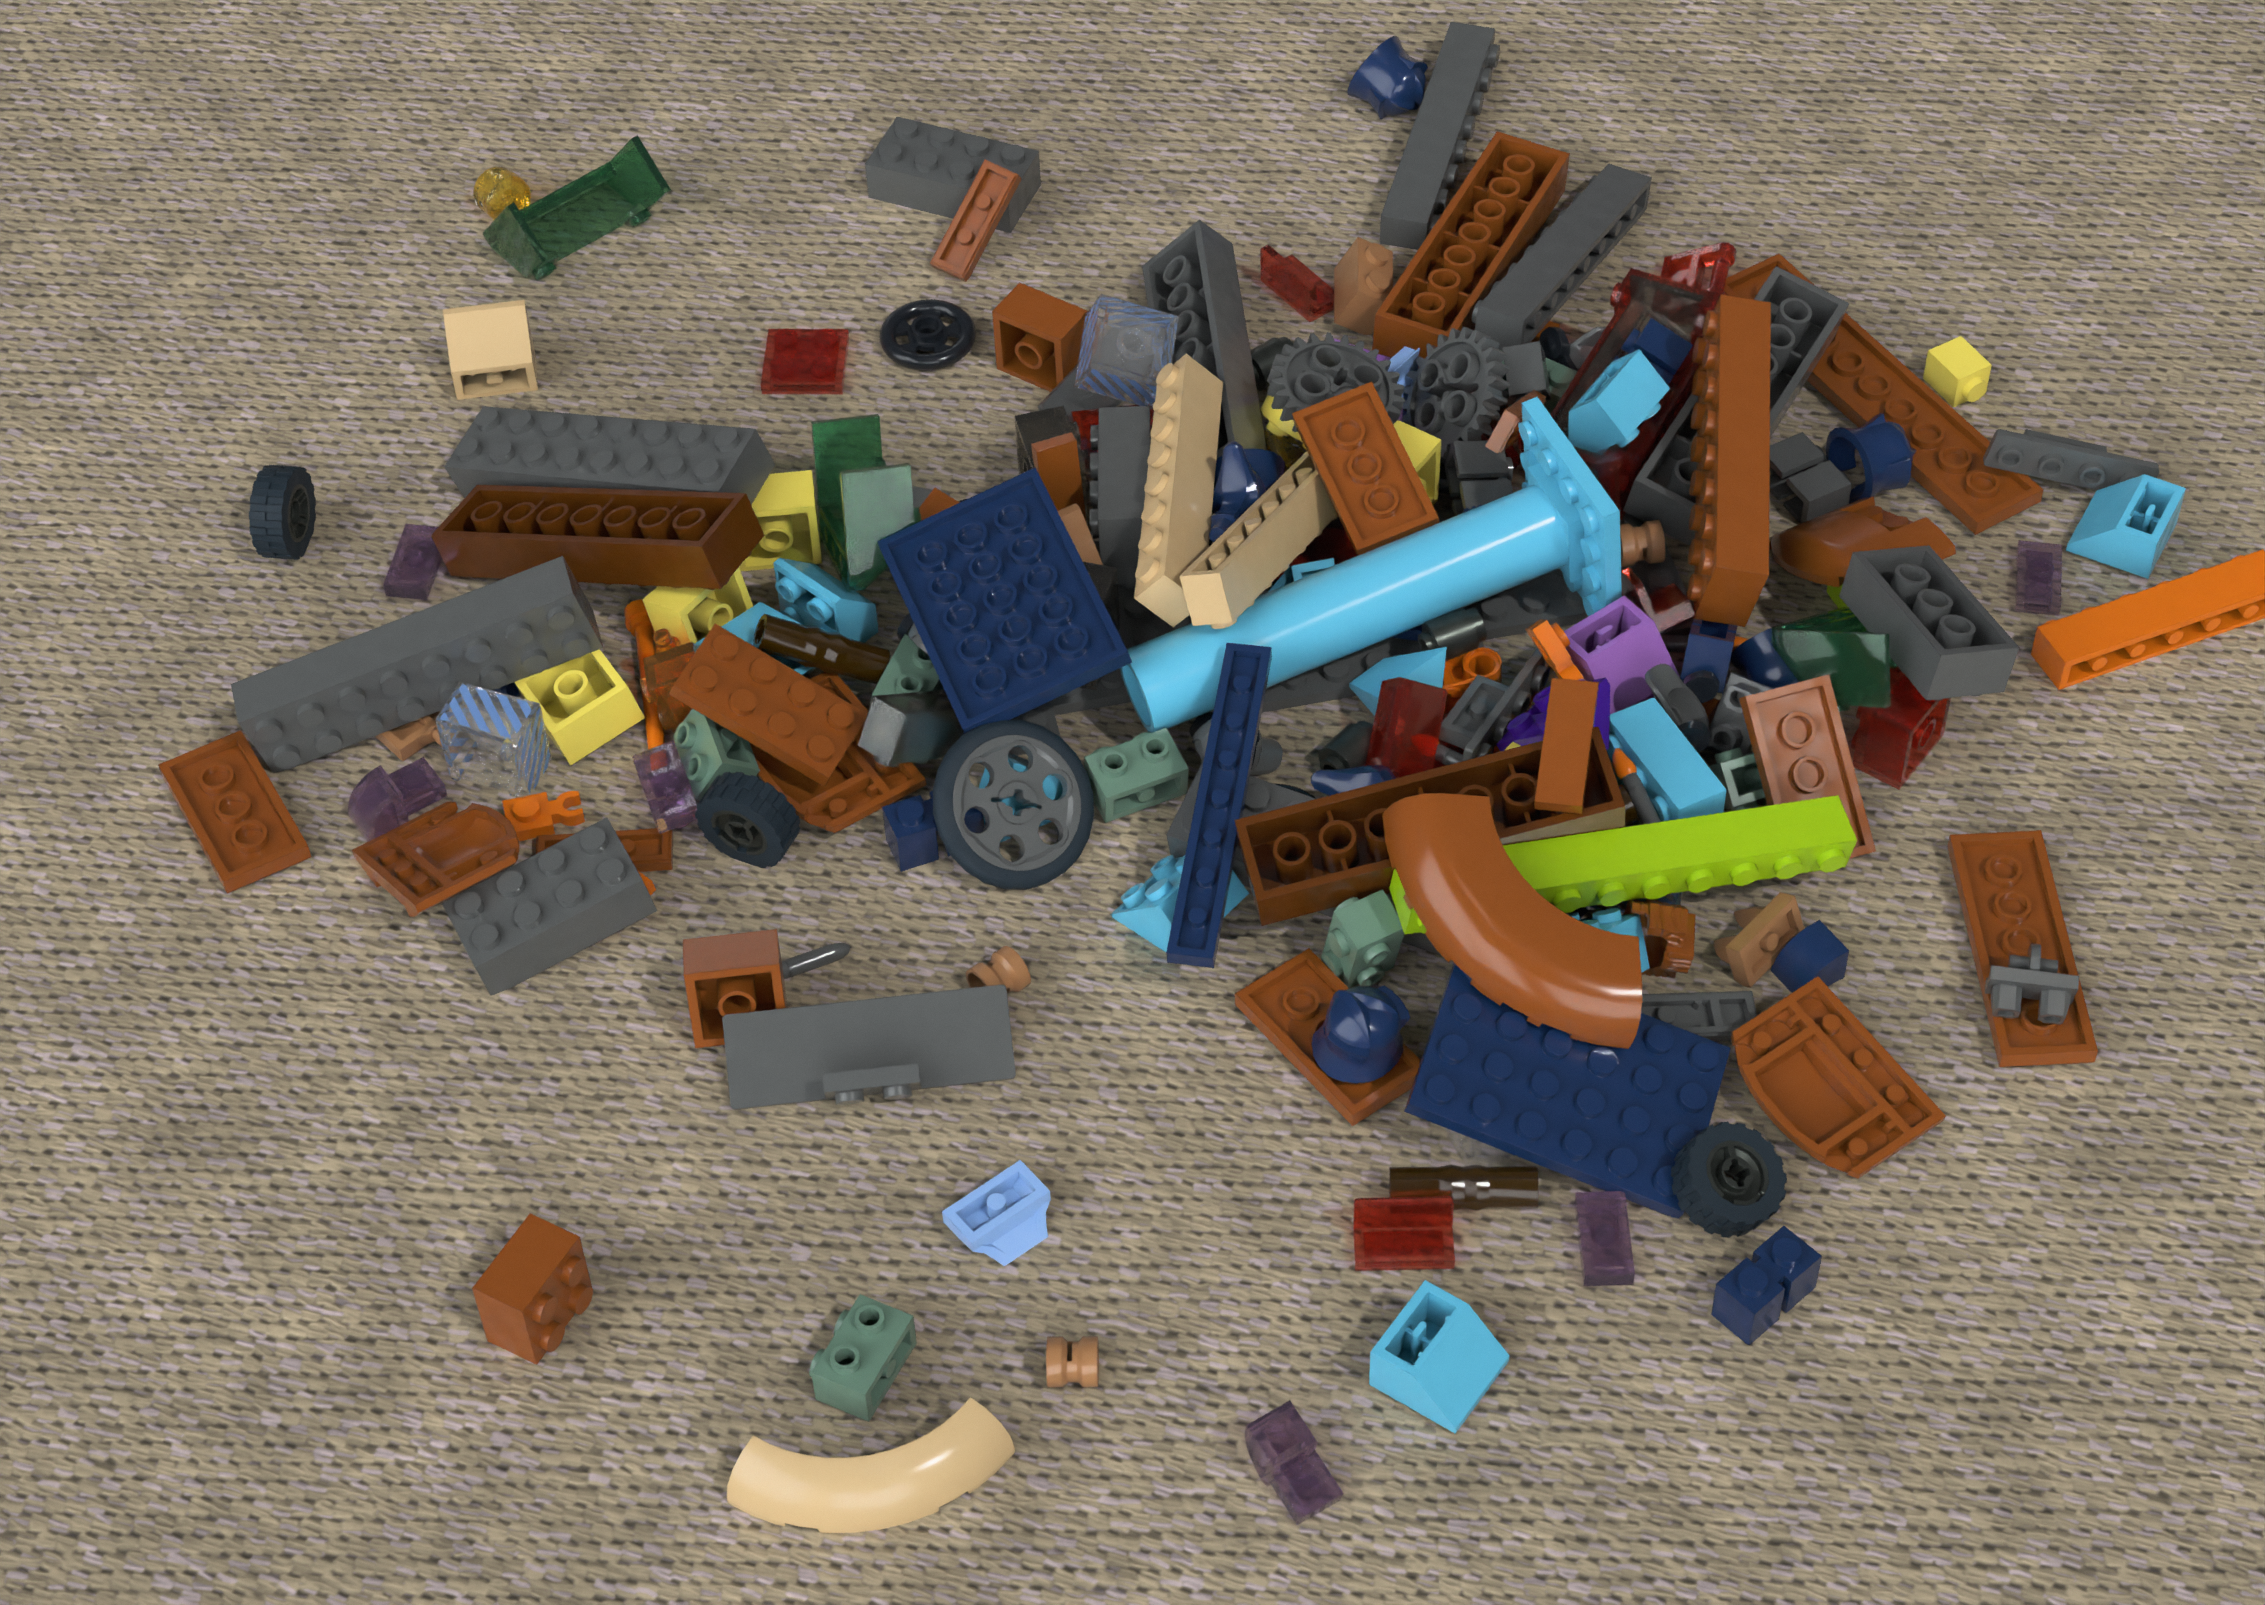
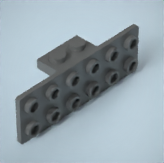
(868, 1047)

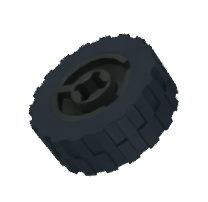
(282, 512)
(747, 819)
(1719, 1201)

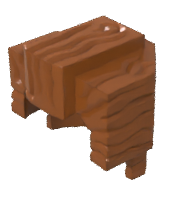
(1667, 936)

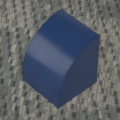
(1811, 954)

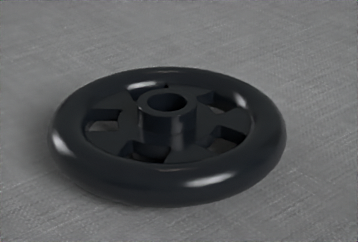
(927, 334)

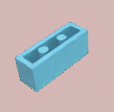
(1665, 762)

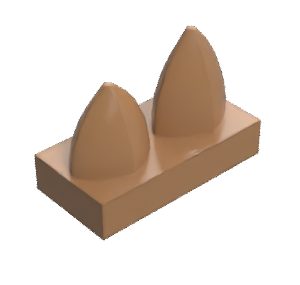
(1762, 938)

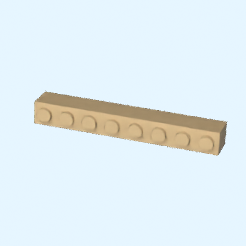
(1178, 485)
(1257, 547)

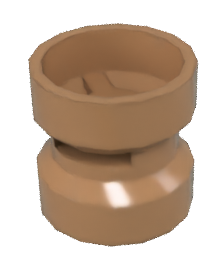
(1642, 543)
(1003, 969)
(1072, 1361)

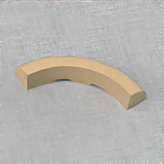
(873, 1488)

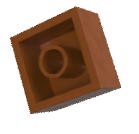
(1037, 336)
(731, 977)
(533, 1289)

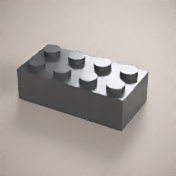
(935, 167)
(1118, 485)
(1932, 620)
(549, 907)

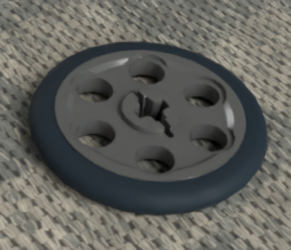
(980, 851)

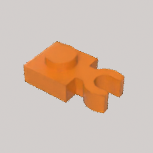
(1552, 645)
(535, 815)

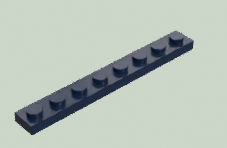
(1218, 803)

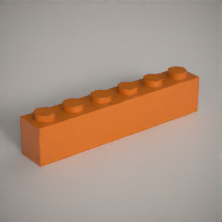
(2152, 621)

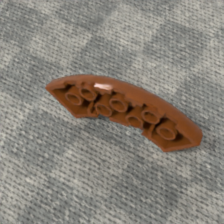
(1503, 929)

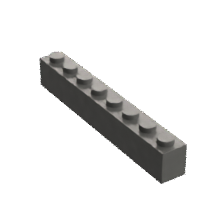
(1439, 135)
(1563, 257)

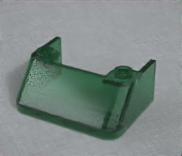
(578, 212)
(858, 497)
(1842, 648)

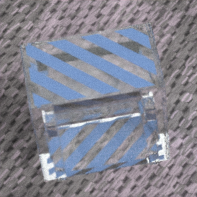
(1124, 350)
(494, 739)

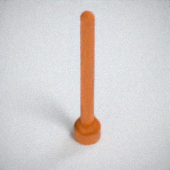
(640, 626)

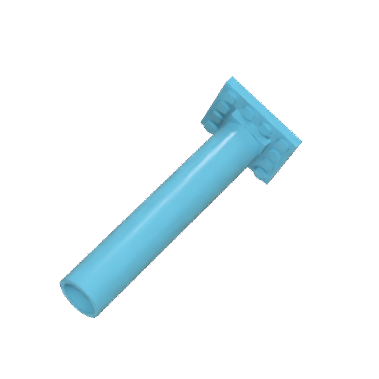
(1550, 524)

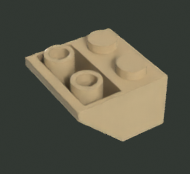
(490, 349)

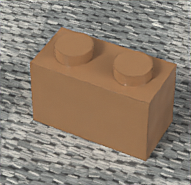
(1361, 285)

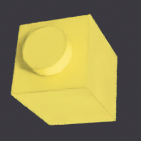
(1957, 371)

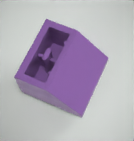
(1622, 647)

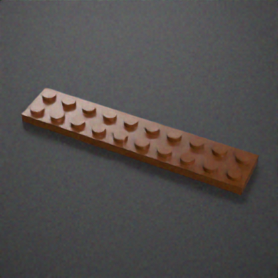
(1868, 380)

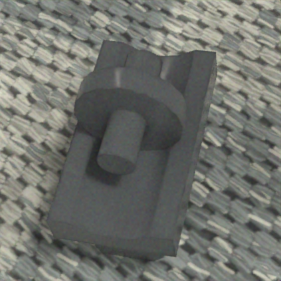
(1728, 724)
(2031, 979)

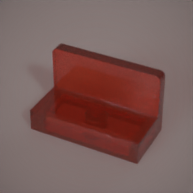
(1296, 284)
(1665, 606)
(1406, 725)
(1403, 1233)

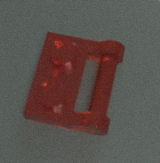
(1690, 266)

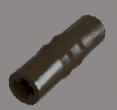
(820, 649)
(1470, 1186)

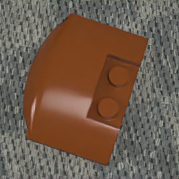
(1824, 545)
(854, 789)
(440, 854)
(1830, 1082)

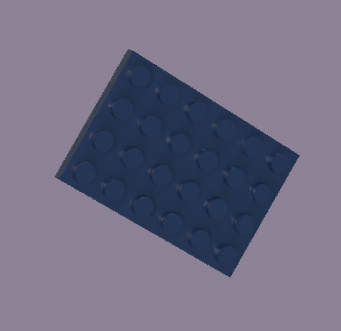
(1003, 602)
(1566, 1102)

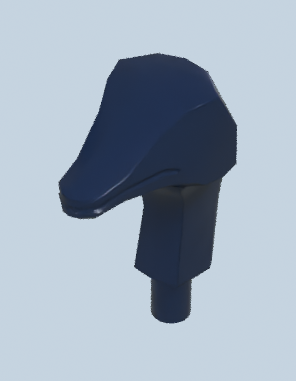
(1235, 489)
(1343, 780)

